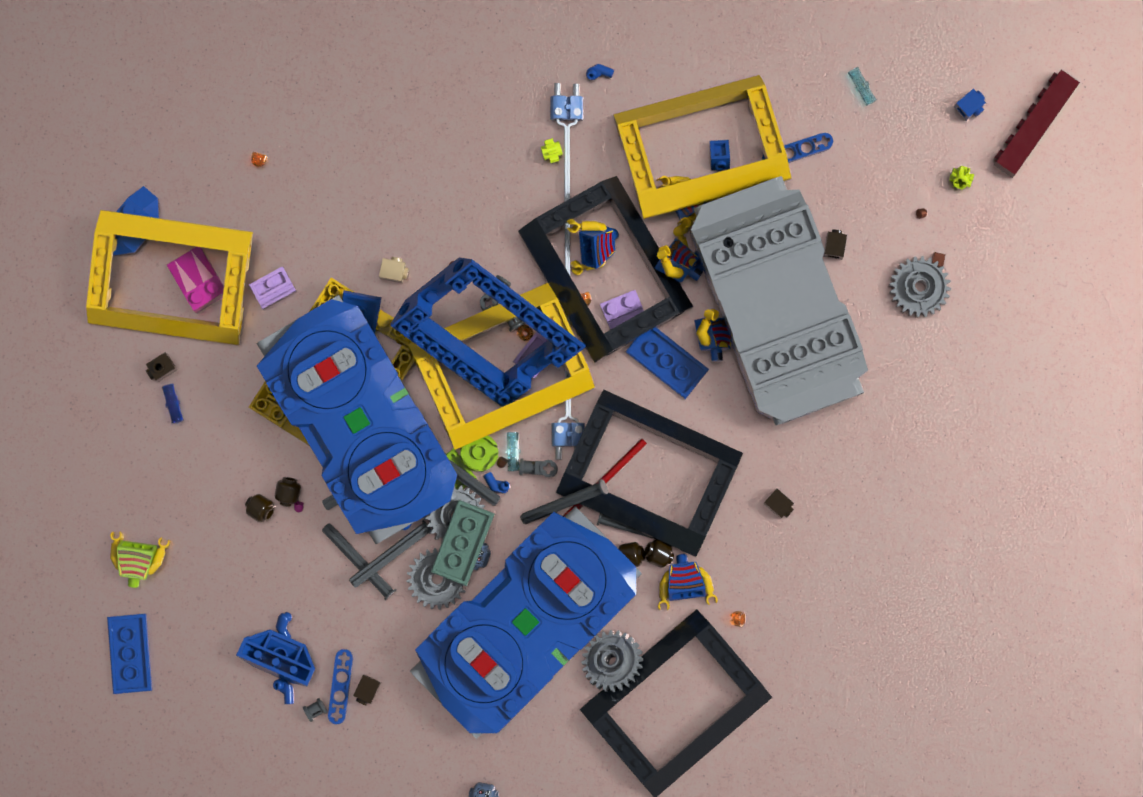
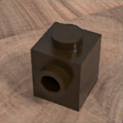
(160, 367)

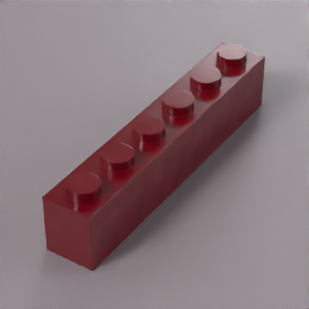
(1039, 119)

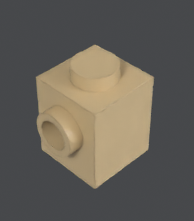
(393, 270)

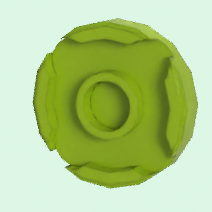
(479, 454)

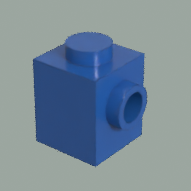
(971, 104)

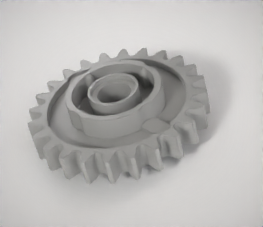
(909, 296)
(440, 518)
(425, 588)
(621, 670)

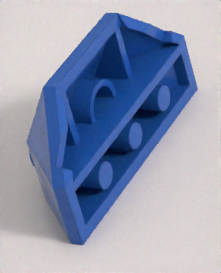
(142, 204)
(278, 656)

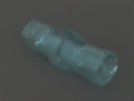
(862, 86)
(513, 451)

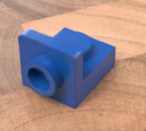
(720, 155)

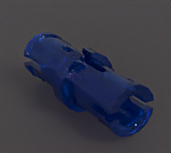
(172, 403)

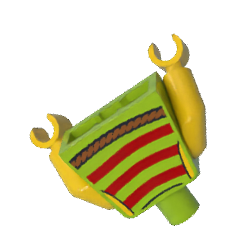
(136, 559)

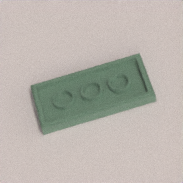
(462, 542)

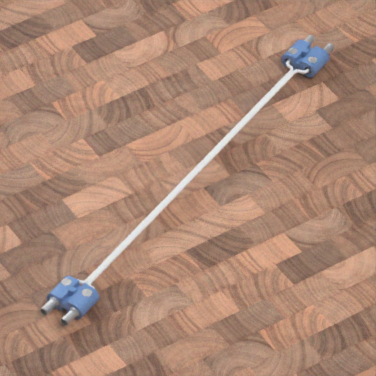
(568, 109)

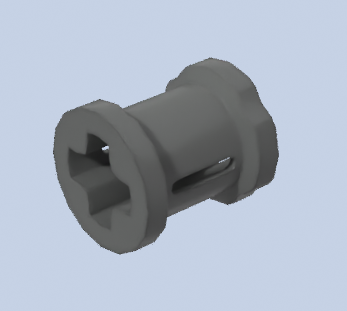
(315, 710)

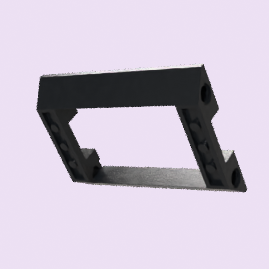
(599, 343)
(685, 539)
(755, 697)

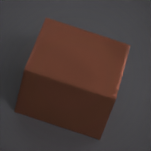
(938, 257)

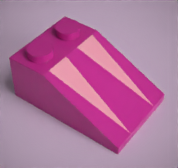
(197, 279)

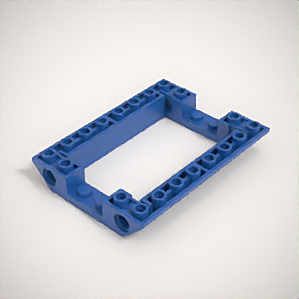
(501, 387)

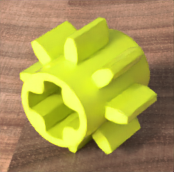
(551, 150)
(961, 177)

